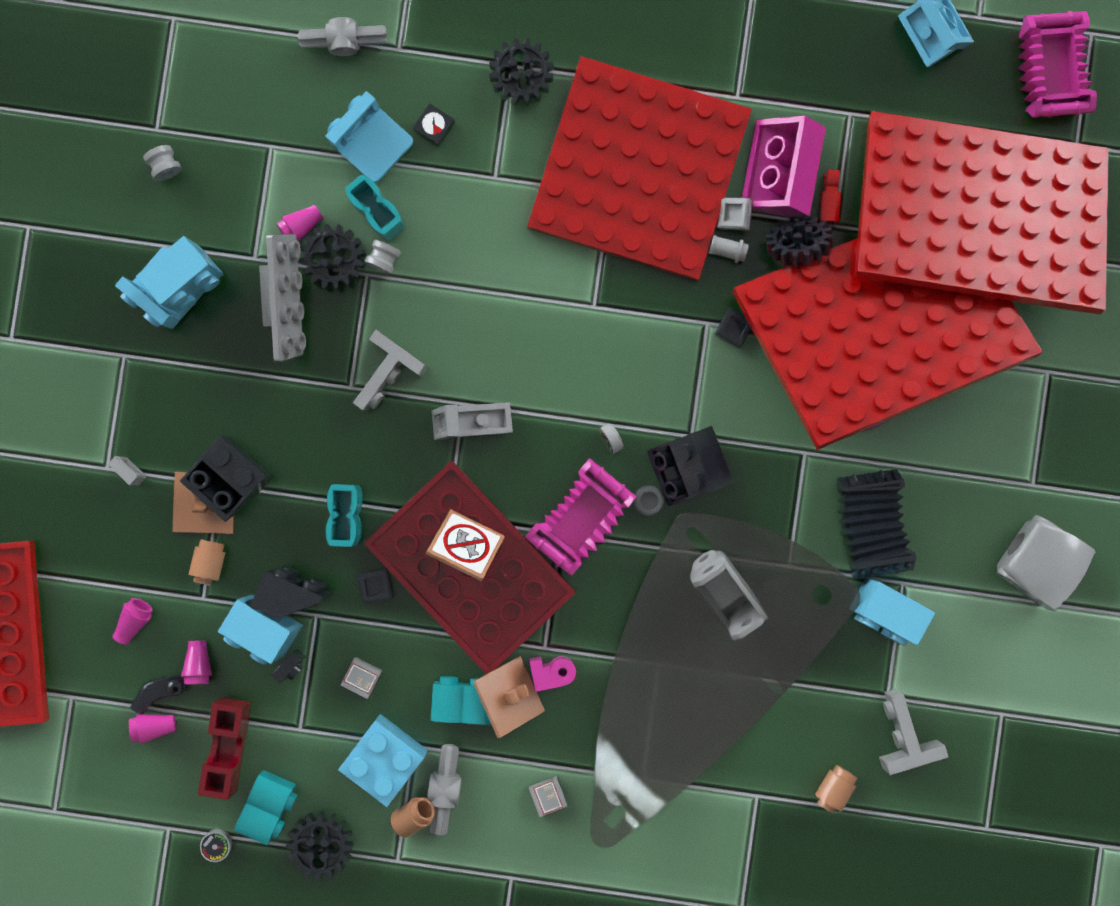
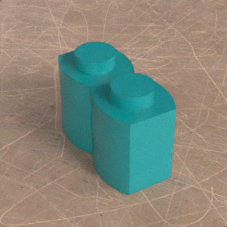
(371, 204)
(344, 506)
(457, 702)
(266, 807)

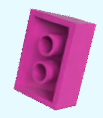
(784, 165)

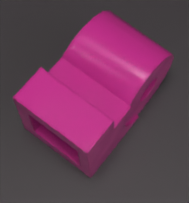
(553, 674)

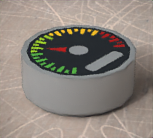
(611, 438)
(216, 845)

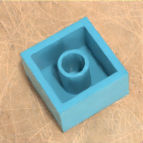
(180, 275)
(897, 614)
(258, 632)
(383, 760)

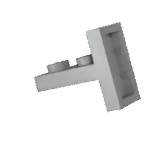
(387, 372)
(471, 420)
(905, 738)

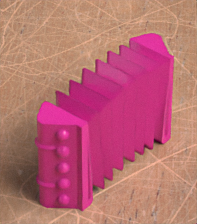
(1055, 64)
(582, 518)

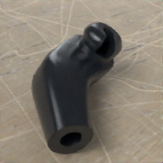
(157, 688)

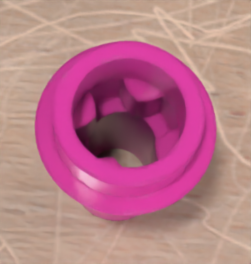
(300, 222)
(132, 619)
(196, 664)
(150, 727)

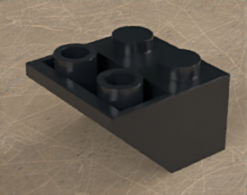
(690, 466)
(226, 477)
(285, 592)

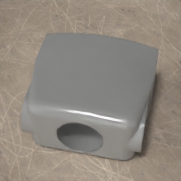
(1045, 563)
(727, 593)

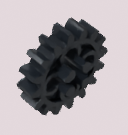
(507, 62)
(799, 241)
(342, 243)
(331, 858)

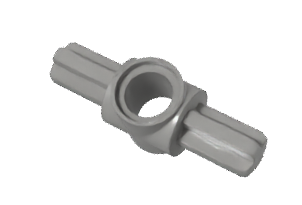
(342, 36)
(444, 789)

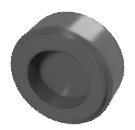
(648, 500)

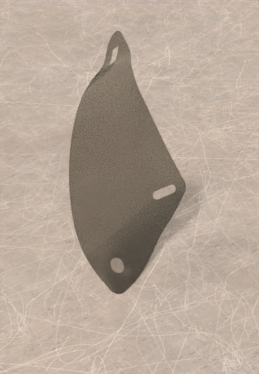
(680, 679)

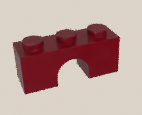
(229, 730)

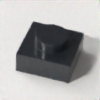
(290, 666)

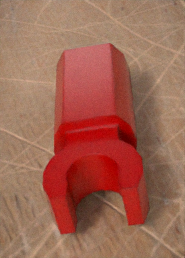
(830, 198)

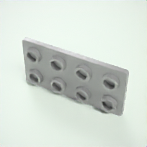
(281, 296)

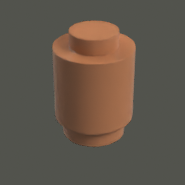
(207, 562)
(836, 789)
(412, 817)

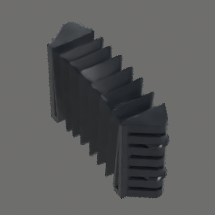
(873, 524)

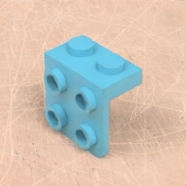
(369, 137)
(136, 294)

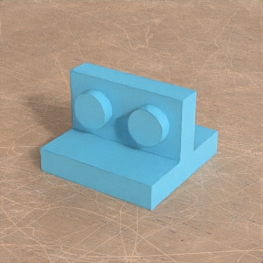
(935, 29)

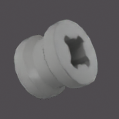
(162, 162)
(382, 256)

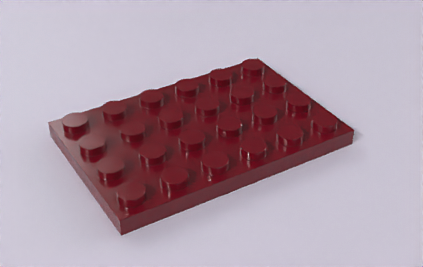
(481, 616)

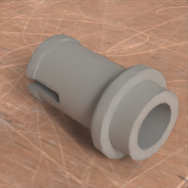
(729, 248)

